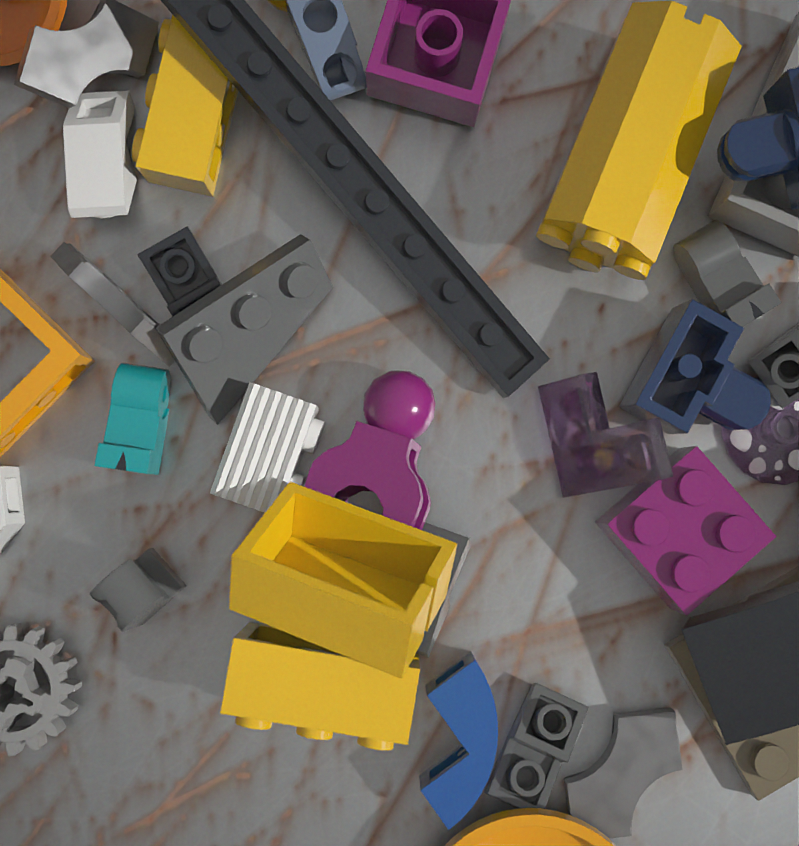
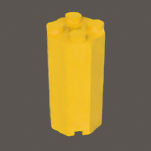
(639, 139)

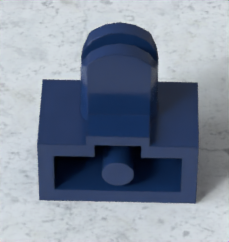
(767, 142)
(692, 376)

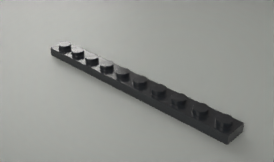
(363, 188)

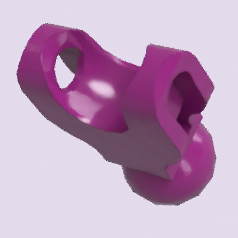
(383, 451)

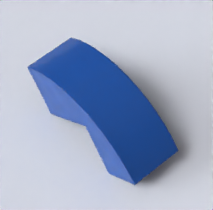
(470, 711)

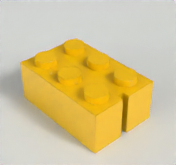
(342, 578)
(316, 689)

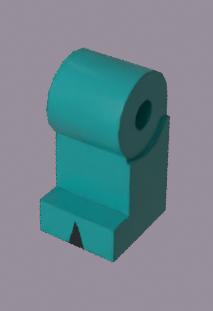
(136, 420)

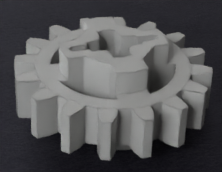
(38, 694)

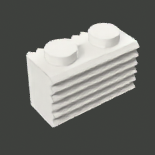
(266, 447)

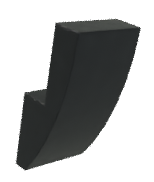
(180, 270)

